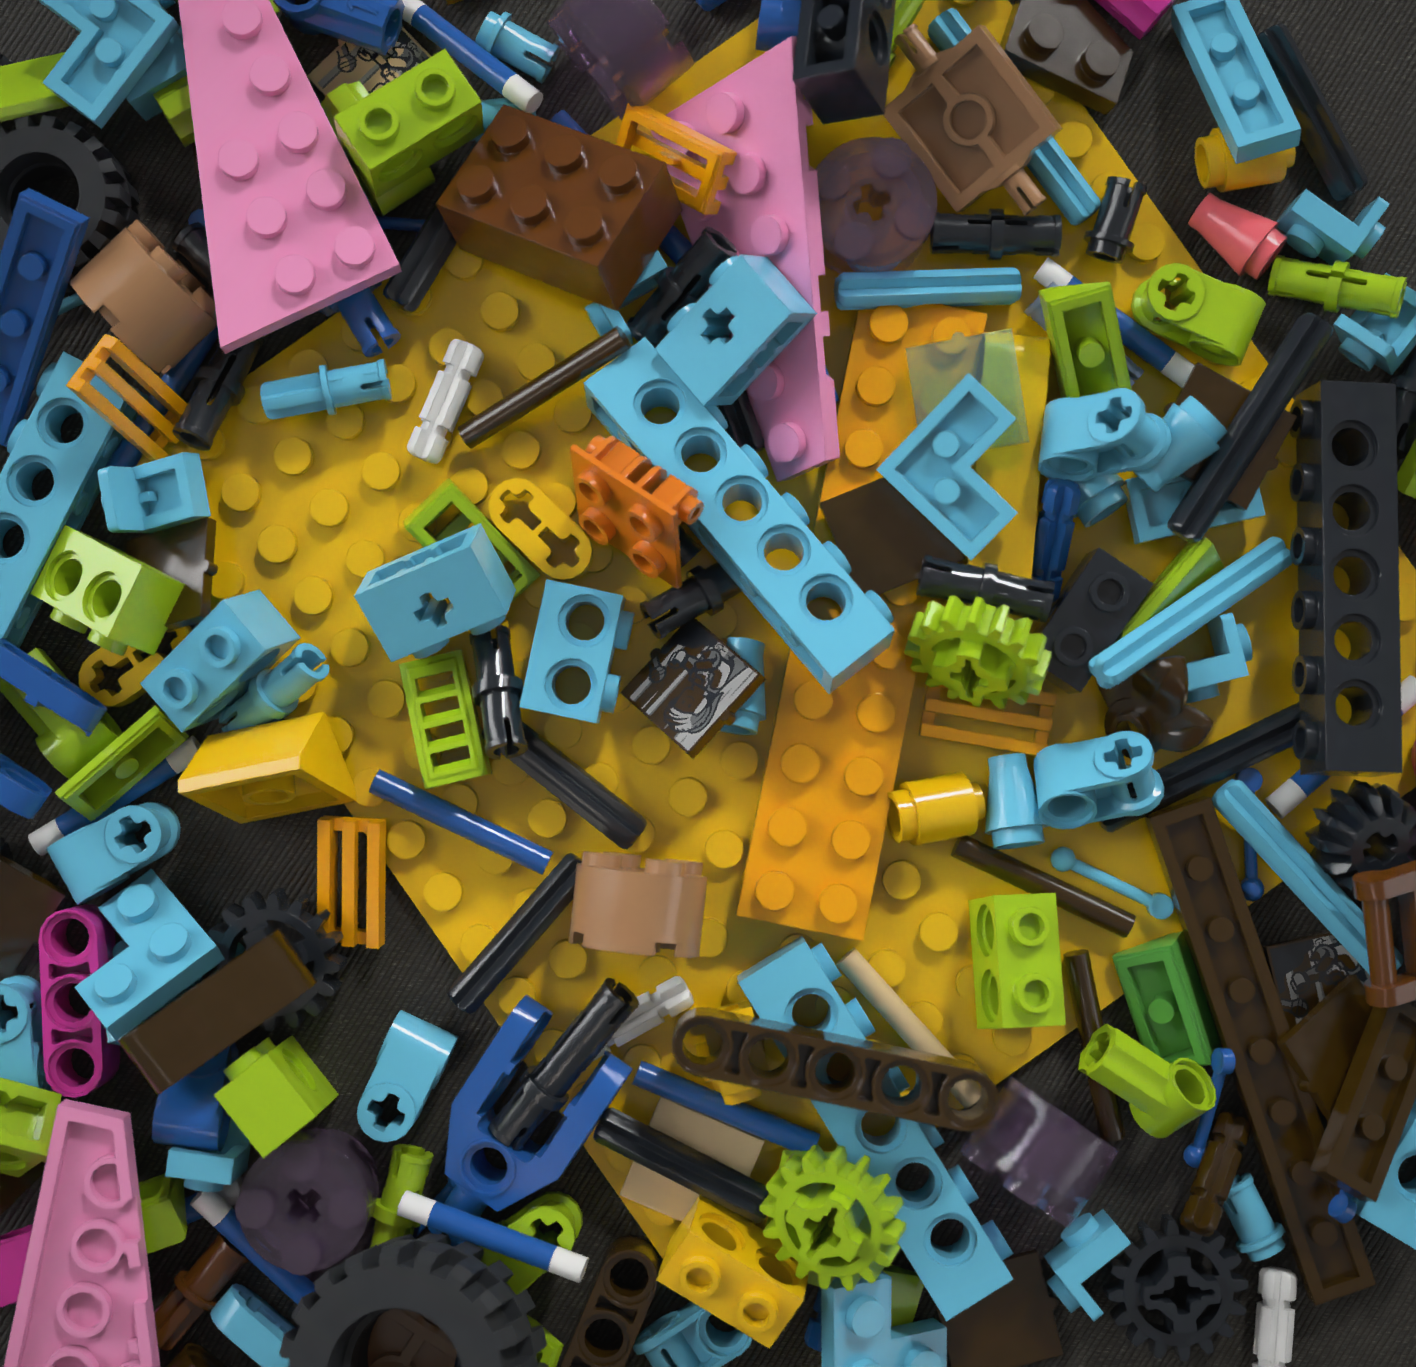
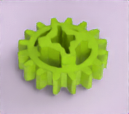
(978, 652)
(864, 1226)

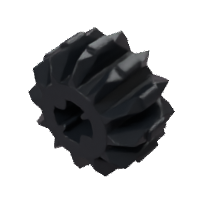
(1362, 831)

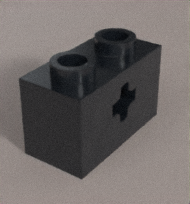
(1089, 616)

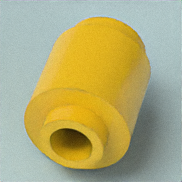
(1218, 169)
(935, 809)

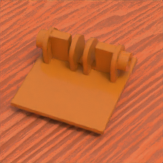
(633, 505)

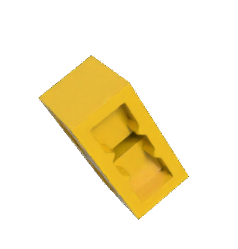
(732, 1271)

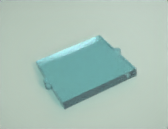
(988, 358)

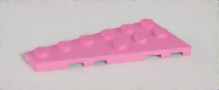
(275, 184)
(773, 214)
(86, 1258)

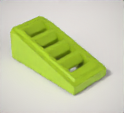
(438, 502)
(457, 771)

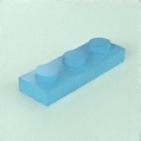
(1235, 78)

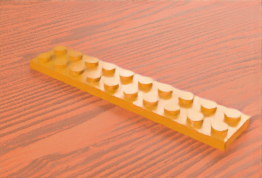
(840, 751)

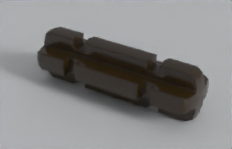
(1215, 1174)

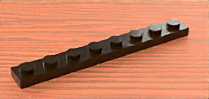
(1251, 1025)

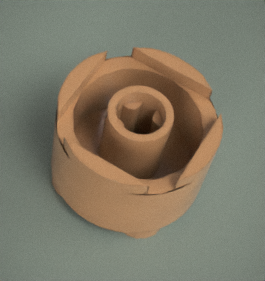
(147, 297)
(636, 907)

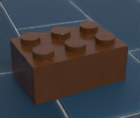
(560, 206)

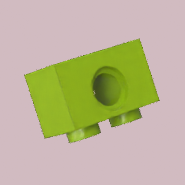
(274, 1093)

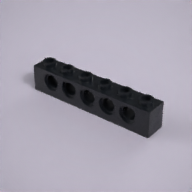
(844, 57)
(1364, 422)

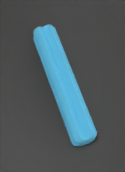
(922, 287)

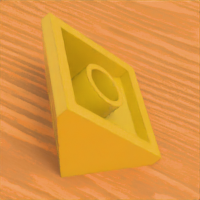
(269, 770)

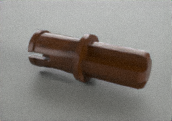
(196, 1291)

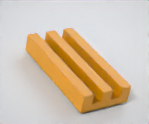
(710, 175)
(95, 364)
(1041, 723)
(327, 876)

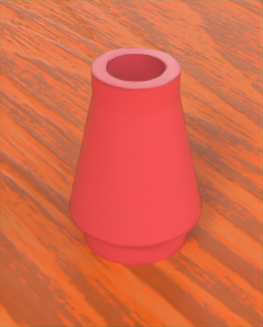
(1238, 235)

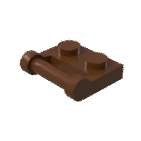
(1374, 889)

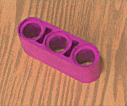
(61, 1025)

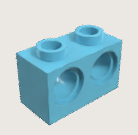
(557, 650)
(219, 659)

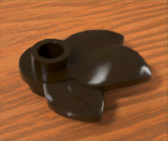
(1157, 706)

